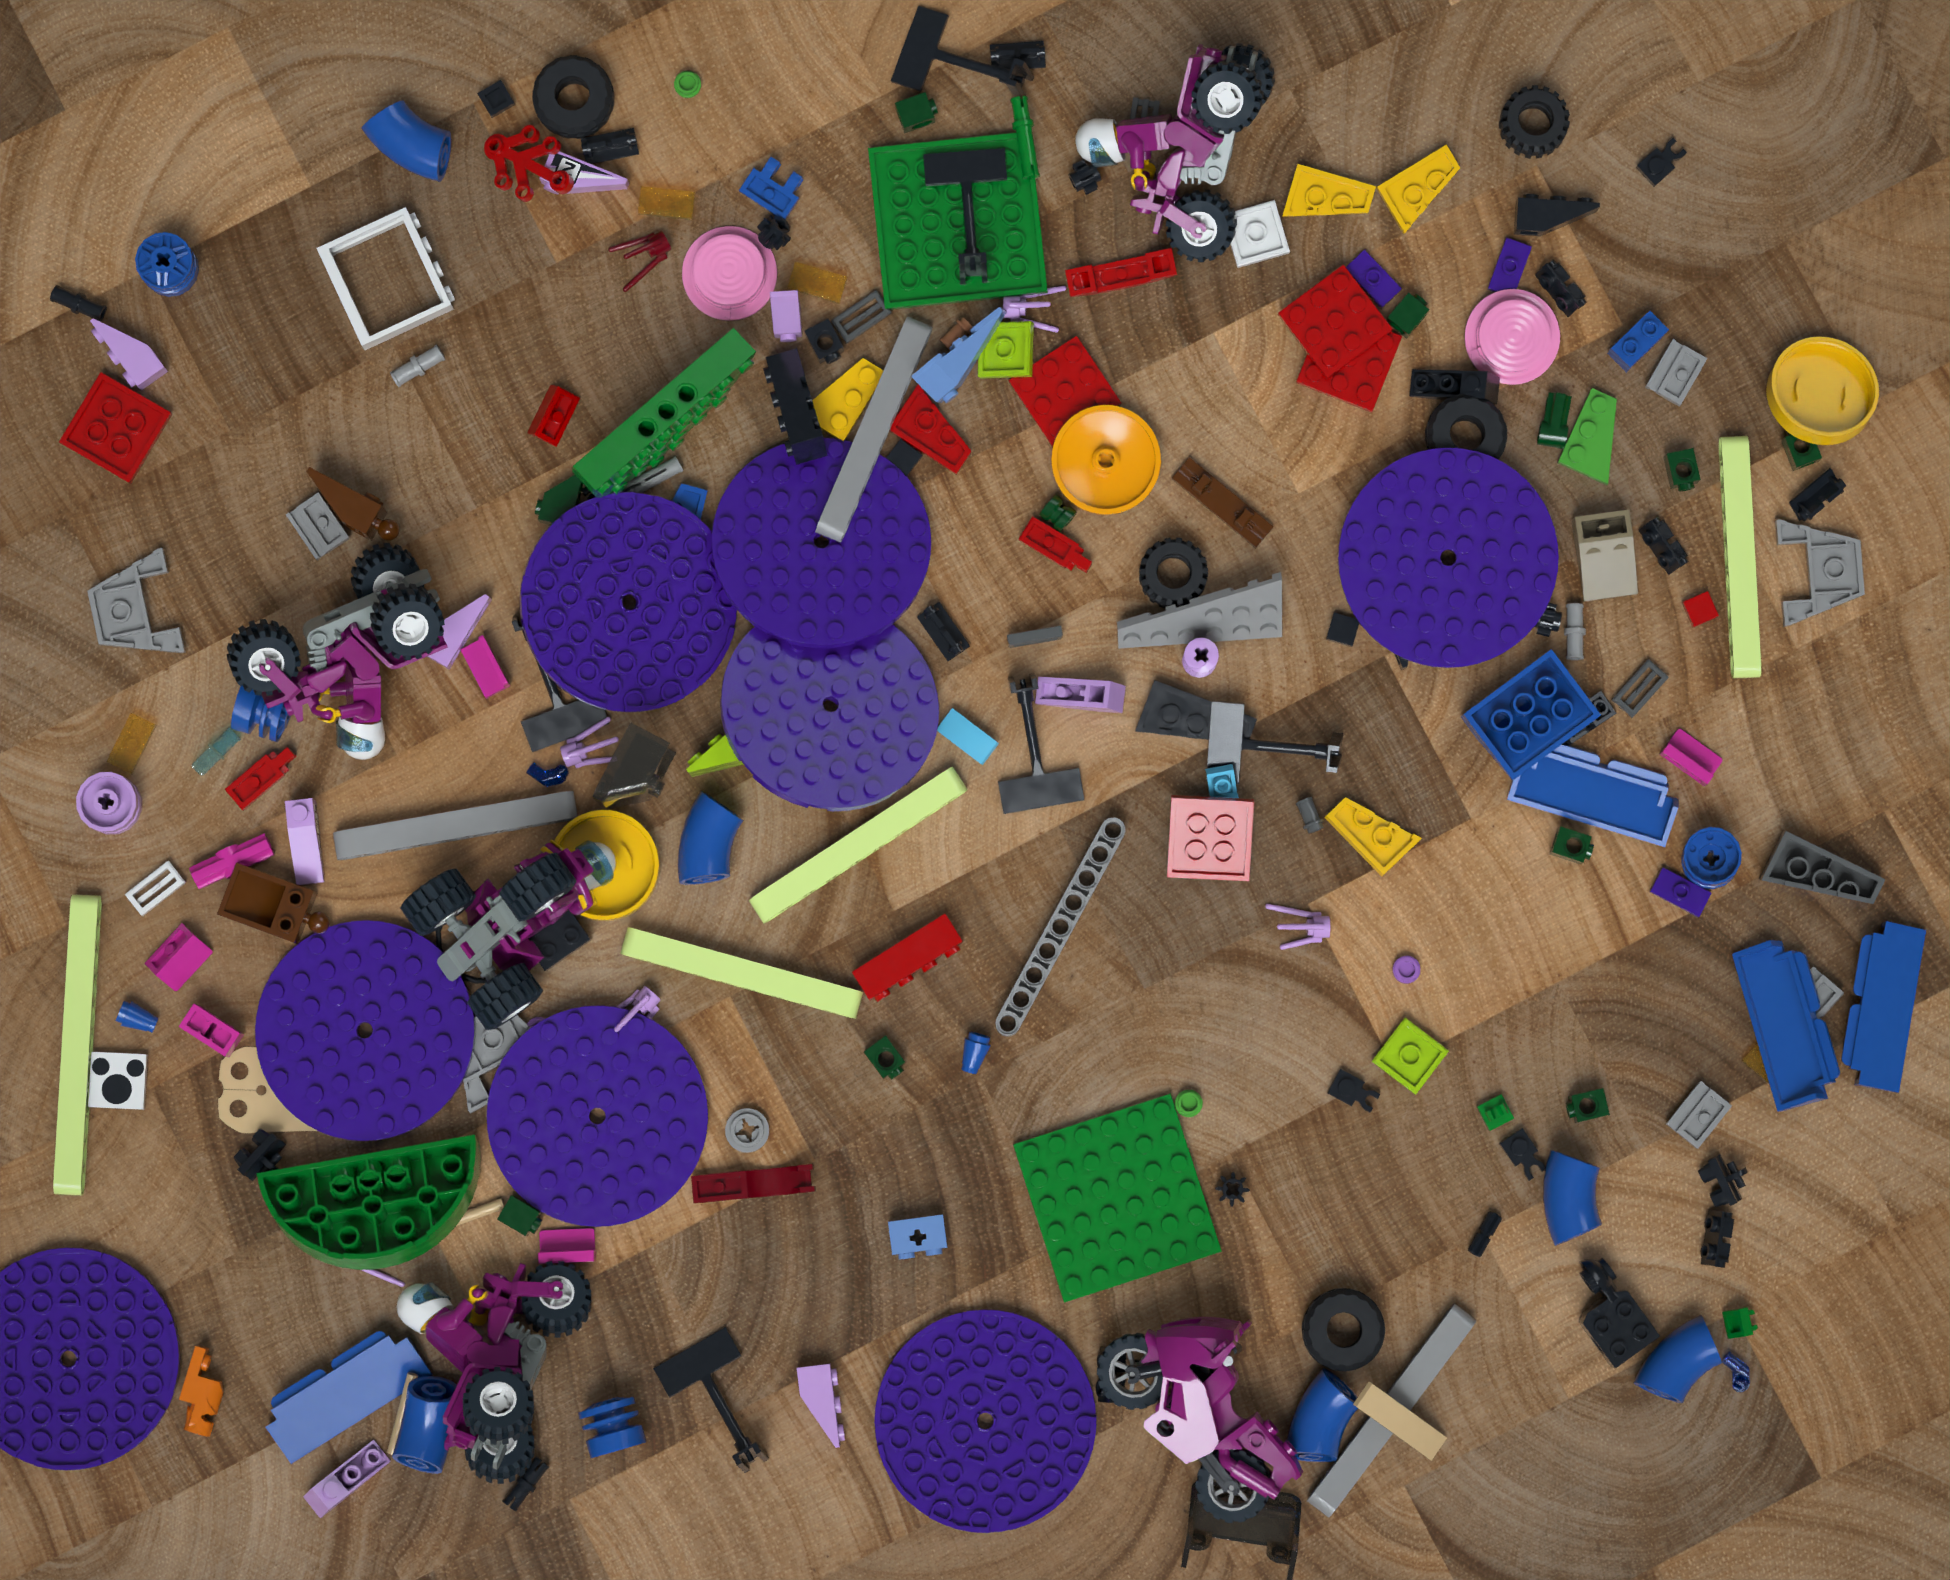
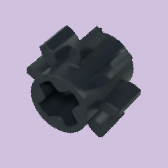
(1084, 177)
(773, 232)
(1549, 621)
(1240, 1189)

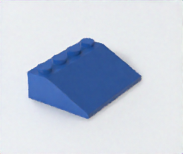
(1530, 715)

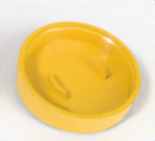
(1822, 390)
(635, 858)

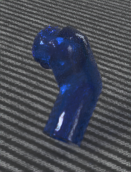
(548, 777)
(1740, 1372)

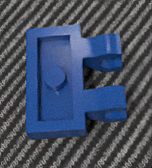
(770, 194)

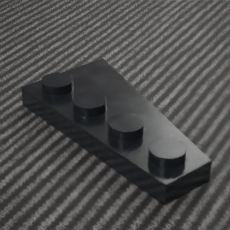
(1180, 714)

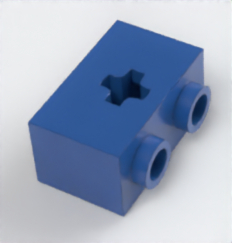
(1638, 341)

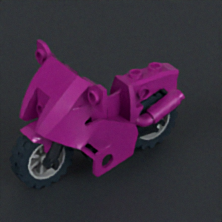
(1198, 1413)

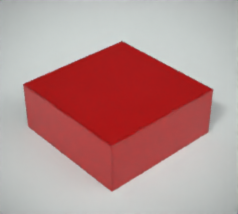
(1700, 609)

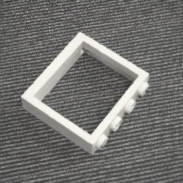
(363, 234)

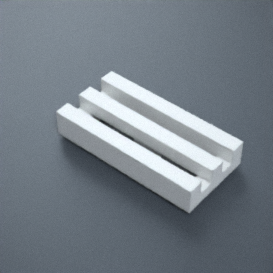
(137, 903)

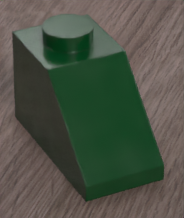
(559, 500)

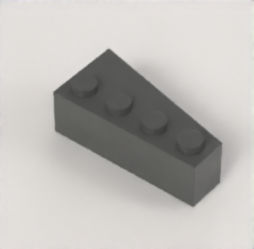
(1811, 868)

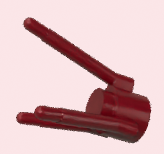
(654, 244)

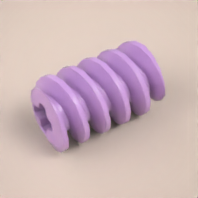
(1198, 647)

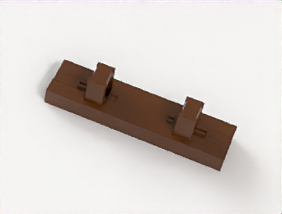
(1222, 503)

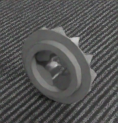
(735, 1124)

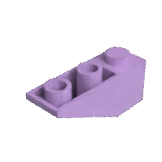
(136, 357)
(818, 1394)
(346, 1479)

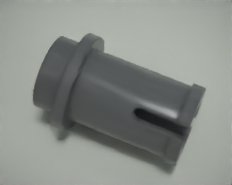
(1309, 815)

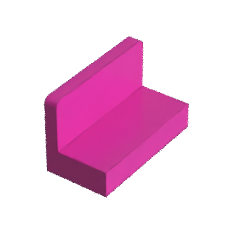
(485, 667)
(1691, 757)
(178, 957)
(567, 1245)

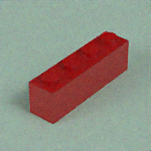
(907, 957)

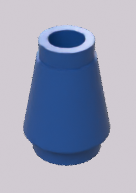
(136, 1017)
(974, 1051)

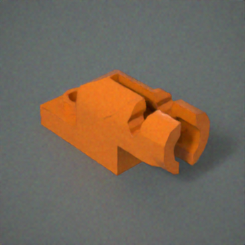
(201, 1392)

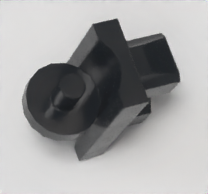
(263, 1158)
(1717, 1170)

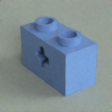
(902, 1230)

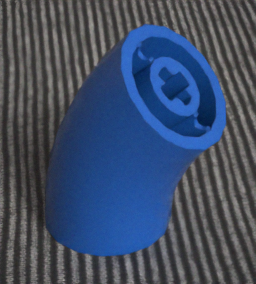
(410, 141)
(706, 842)
(1569, 1197)
(1679, 1361)
(1321, 1418)
(422, 1427)

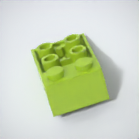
(717, 758)

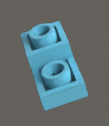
(967, 736)
(1221, 781)

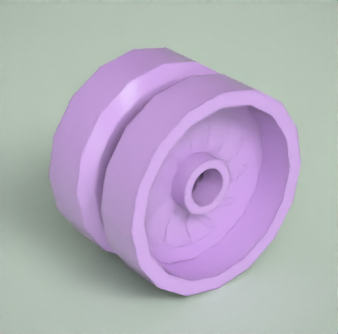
(97, 791)

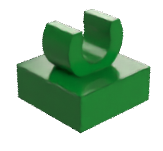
(1495, 1112)
(1738, 1323)

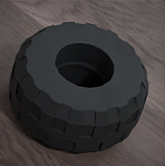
(570, 71)
(1470, 409)
(1370, 1335)

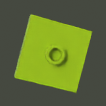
(1008, 352)
(1410, 1056)

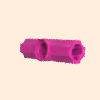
(223, 863)

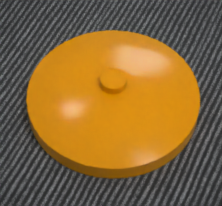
(1106, 460)

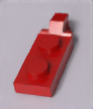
(1054, 545)
(260, 778)

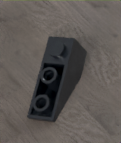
(1543, 216)
(1448, 383)

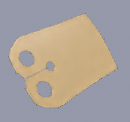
(264, 1110)

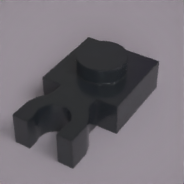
(1658, 164)
(1349, 1089)
(1521, 1150)

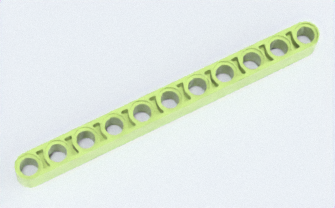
(77, 1044)

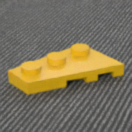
(1416, 186)
(1324, 193)
(846, 399)
(1371, 836)

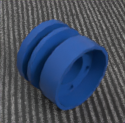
(176, 277)
(252, 710)
(1721, 846)
(612, 1426)

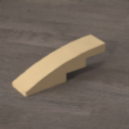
(1400, 1421)

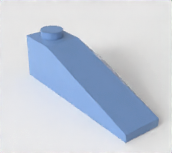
(948, 371)

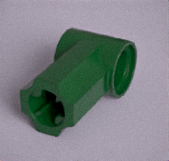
(1554, 427)

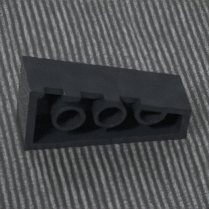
(796, 407)

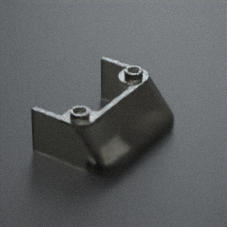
(634, 770)
(1274, 1527)

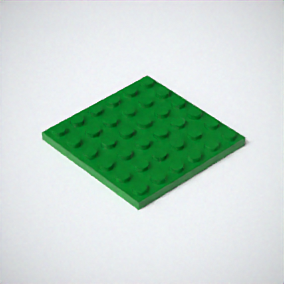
(924, 227)
(1117, 1198)

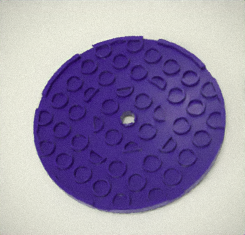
(1500, 546)
(808, 592)
(577, 613)
(824, 757)
(313, 1019)
(585, 1168)
(122, 1367)
(994, 1474)

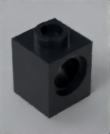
(820, 331)

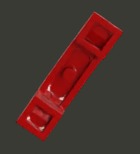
(1121, 274)

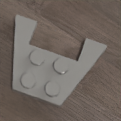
(1832, 567)
(122, 612)
(487, 1054)

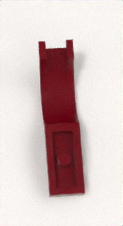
(752, 1183)

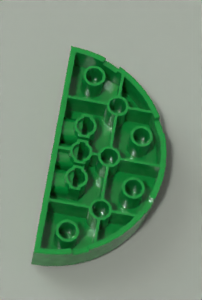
(665, 418)
(376, 1204)

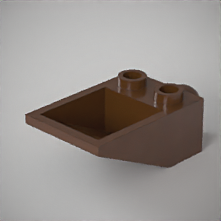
(357, 512)
(266, 902)

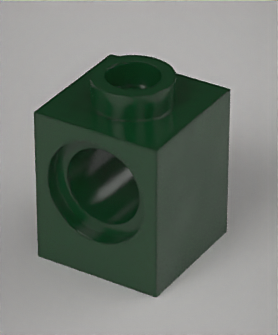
(916, 112)
(1408, 314)
(1686, 458)
(1797, 459)
(1559, 845)
(876, 1050)
(1599, 1102)
(520, 1216)

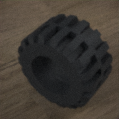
(1534, 99)
(1173, 549)

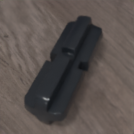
(1487, 1229)

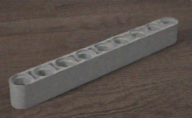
(874, 429)
(455, 825)
(1061, 913)
(1406, 1391)

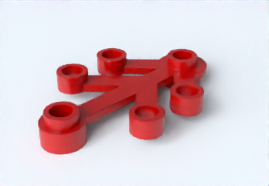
(524, 160)

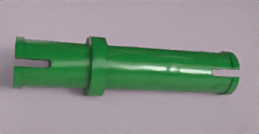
(1023, 127)

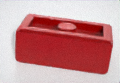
(553, 415)

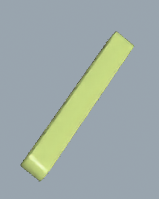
(1739, 557)
(858, 845)
(741, 973)

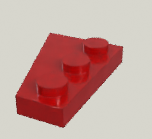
(929, 432)

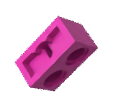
(211, 1030)

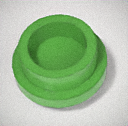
(687, 84)
(1188, 1103)

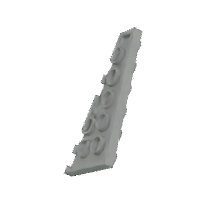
(1217, 616)

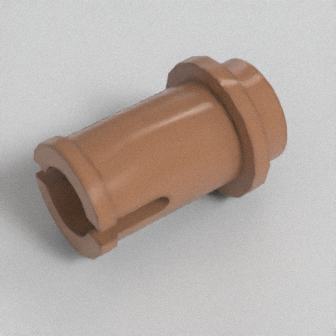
(957, 331)

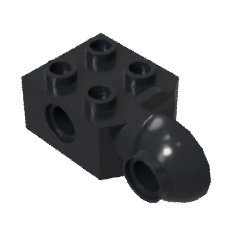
(560, 939)
(1614, 1319)

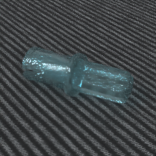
(215, 752)

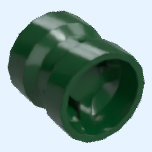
(1058, 513)

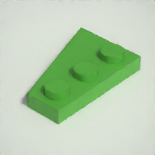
(1591, 439)

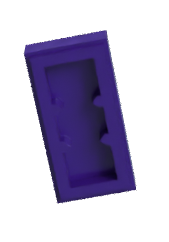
(1509, 266)
(1373, 279)
(1680, 892)

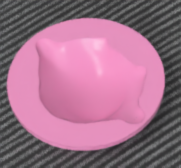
(729, 273)
(1512, 336)

